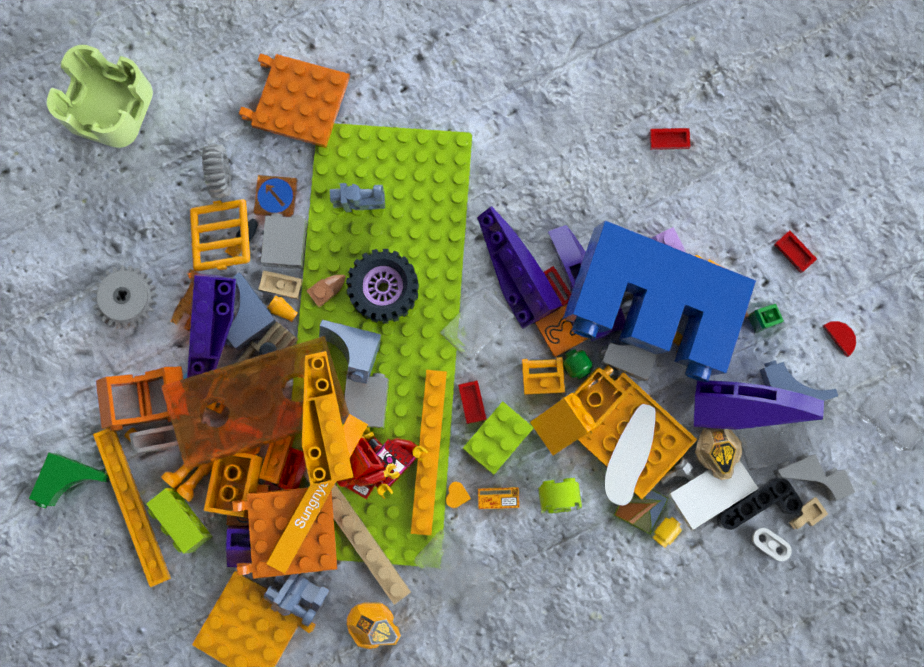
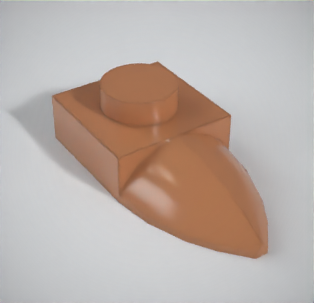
(326, 289)

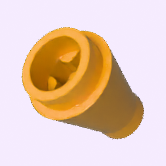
(281, 308)

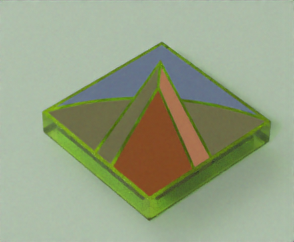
(642, 513)

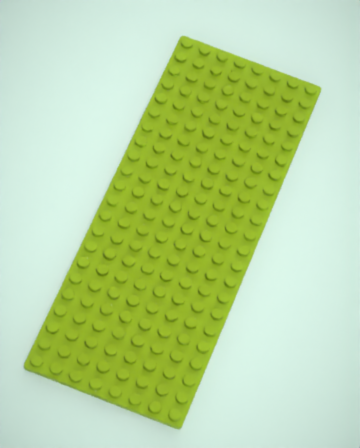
(426, 222)

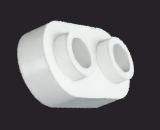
(770, 544)

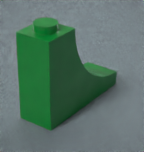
(59, 475)

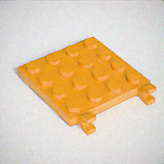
(245, 628)

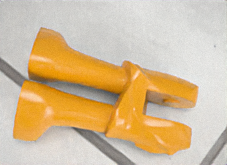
(187, 489)

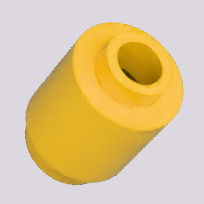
(667, 531)

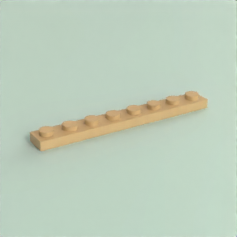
(366, 546)

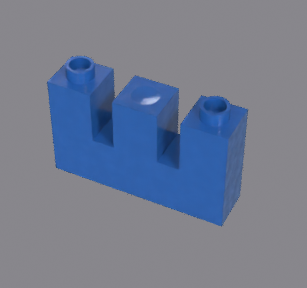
(664, 288)

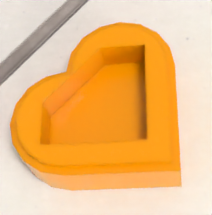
(457, 496)

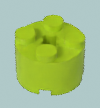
(559, 496)

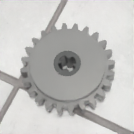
(138, 297)

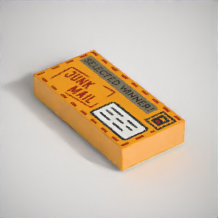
(498, 498)

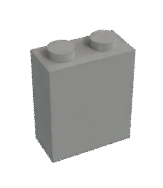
(284, 241)
(368, 400)

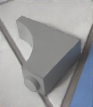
(629, 360)

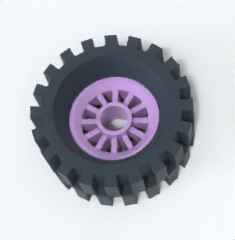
(379, 264)

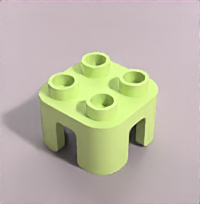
(103, 98)

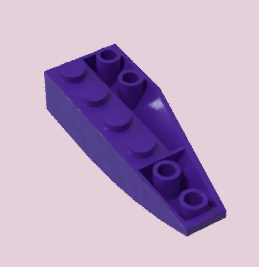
(570, 255)
(517, 271)
(210, 321)
(751, 406)

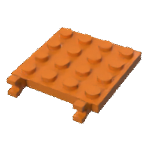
(298, 100)
(268, 519)

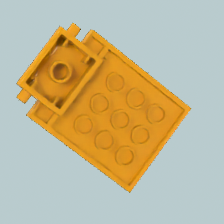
(612, 407)

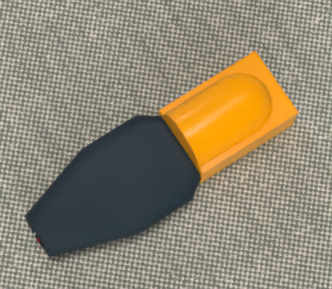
(236, 250)

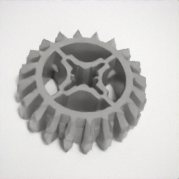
(216, 171)

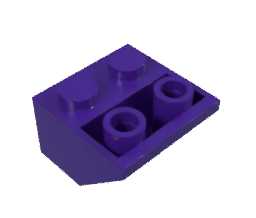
(238, 545)

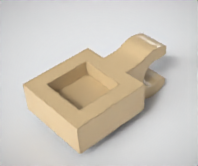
(811, 513)

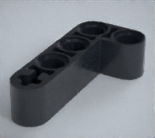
(755, 507)

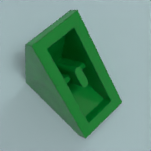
(765, 318)

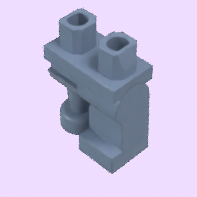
(358, 199)
(294, 591)

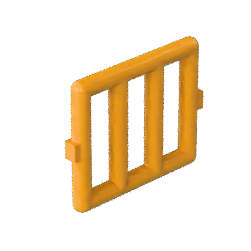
(242, 221)

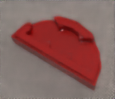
(842, 335)

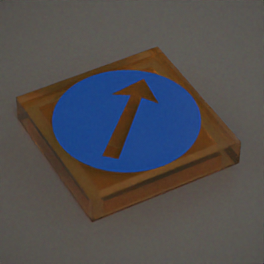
(275, 195)

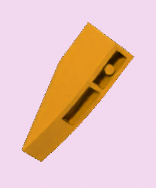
(322, 426)

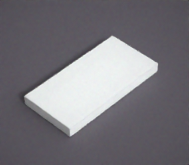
(709, 496)

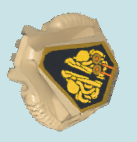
(719, 451)

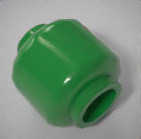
(577, 364)

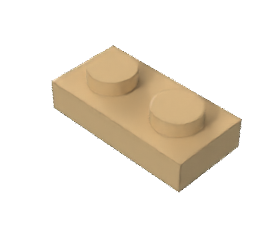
(280, 284)

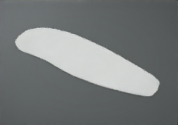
(630, 456)

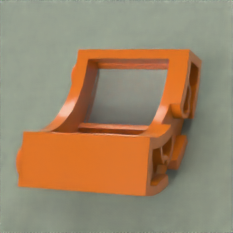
(135, 400)

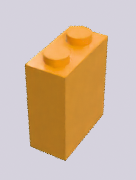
(563, 423)

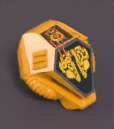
(372, 625)

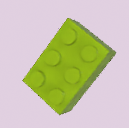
(498, 438)
(178, 521)

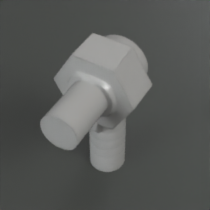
(681, 468)

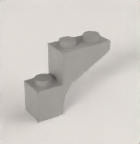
(155, 439)
(808, 468)

